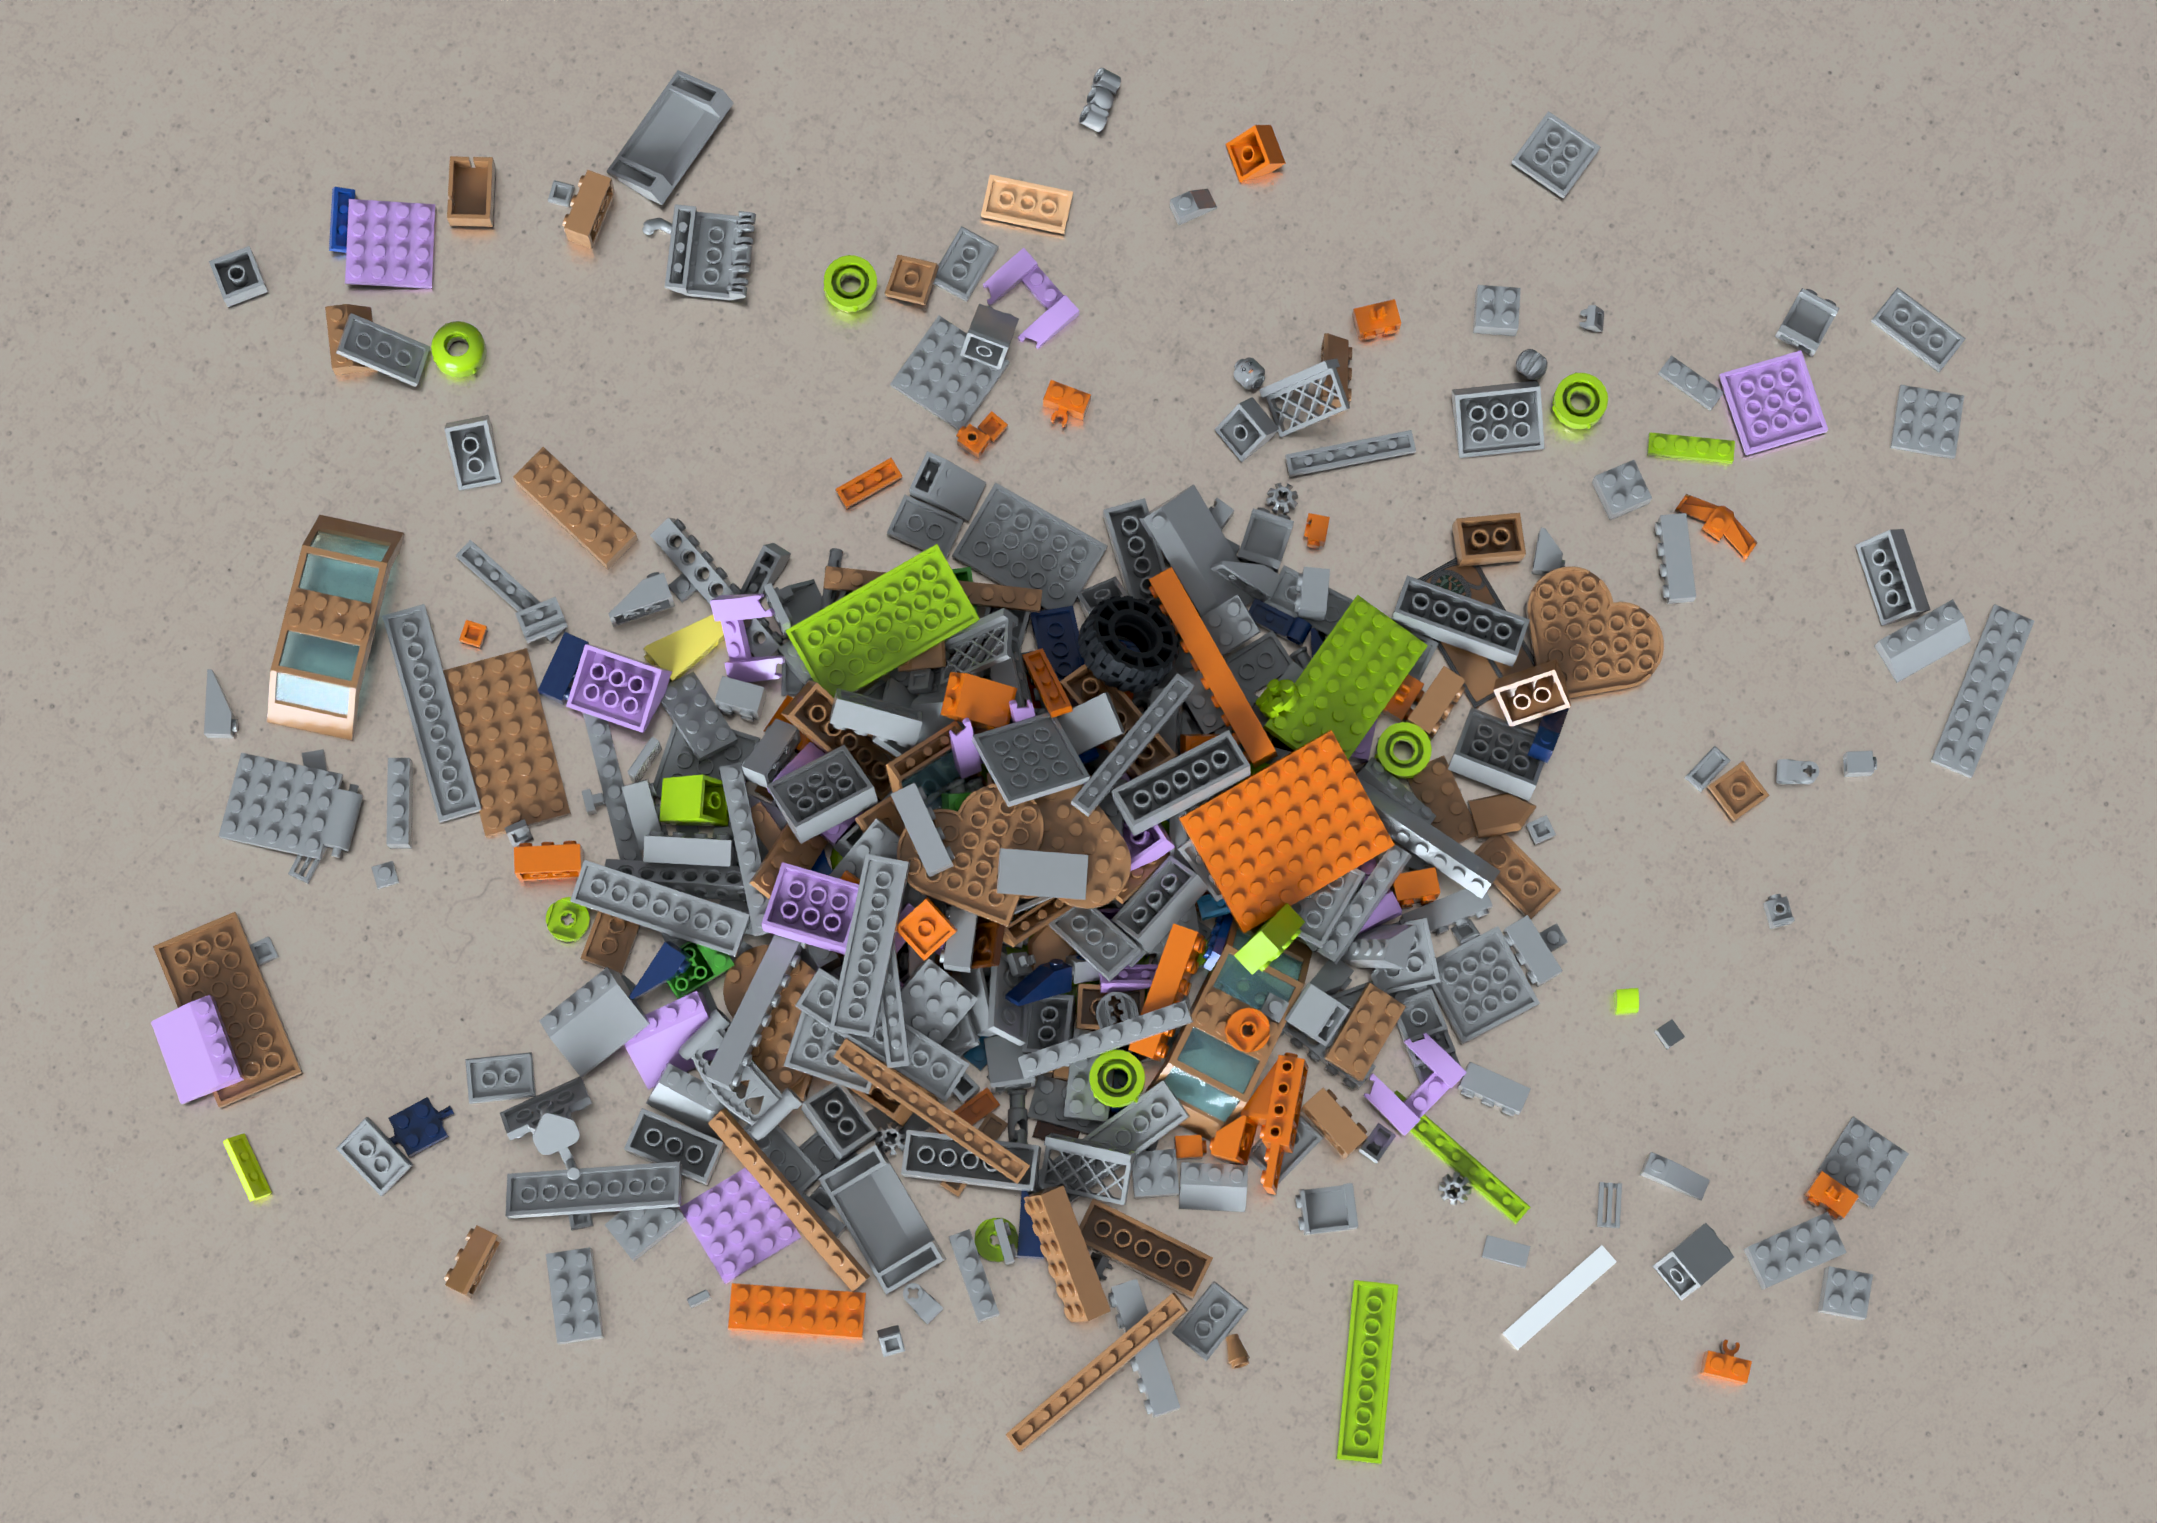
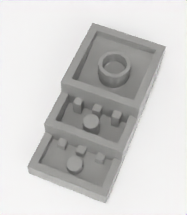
(1420, 1017)

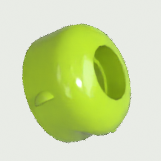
(847, 267)
(461, 365)
(1589, 387)
(1413, 735)
(1117, 1060)

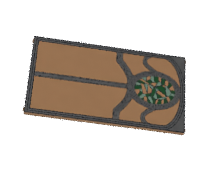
(1475, 669)

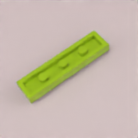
(1690, 447)

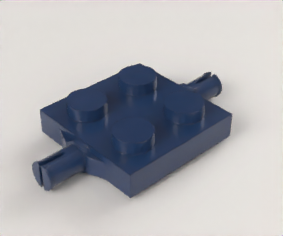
(419, 1126)

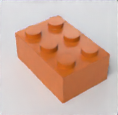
(548, 860)

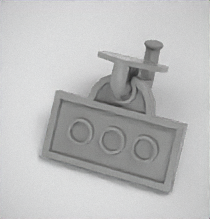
(550, 1120)

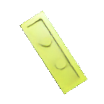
(247, 1167)

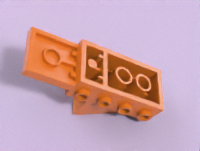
(1277, 1109)

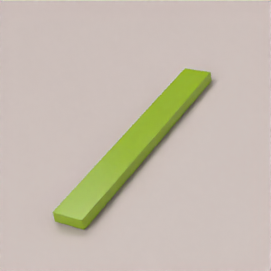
(1469, 1167)

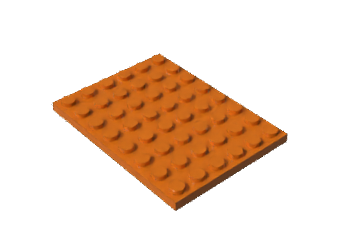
(1286, 831)

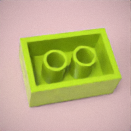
(1270, 940)

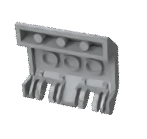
(709, 253)

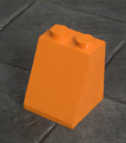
(979, 700)

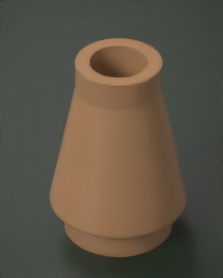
(1237, 1353)

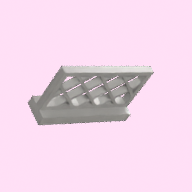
(1301, 379)
(985, 628)
(1092, 1150)

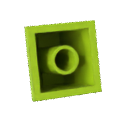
(693, 801)

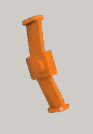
(1719, 522)

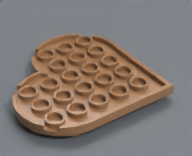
(1594, 640)
(1075, 833)
(975, 837)
(779, 1033)

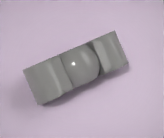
(1100, 99)

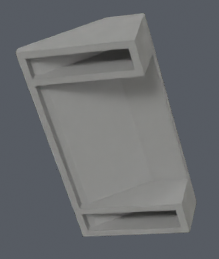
(670, 136)
(1191, 545)
(882, 1218)

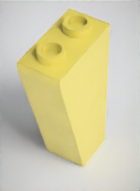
(685, 647)

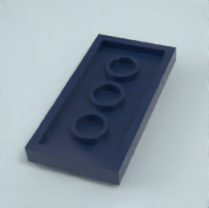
(1058, 636)

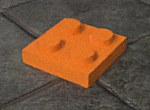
(925, 929)

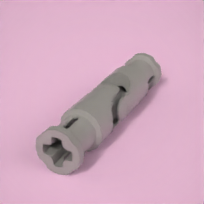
(1017, 1114)

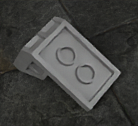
(793, 603)

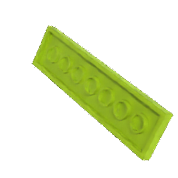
(1367, 1372)

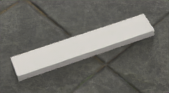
(1559, 1297)

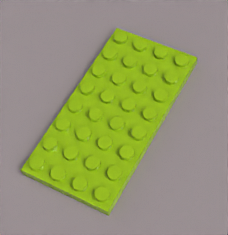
(883, 623)
(1349, 679)

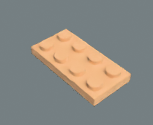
(1027, 204)

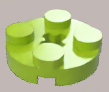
(1278, 697)
(557, 926)
(983, 1240)

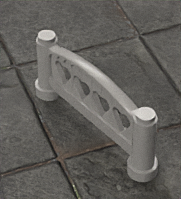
(774, 1105)

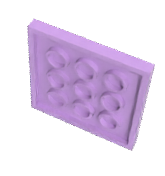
(390, 243)
(1773, 402)
(739, 1224)

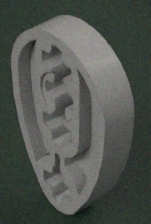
(1103, 1010)

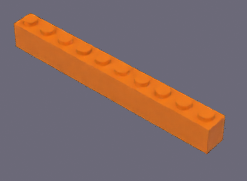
(1213, 668)

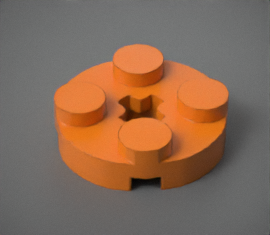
(1260, 1030)

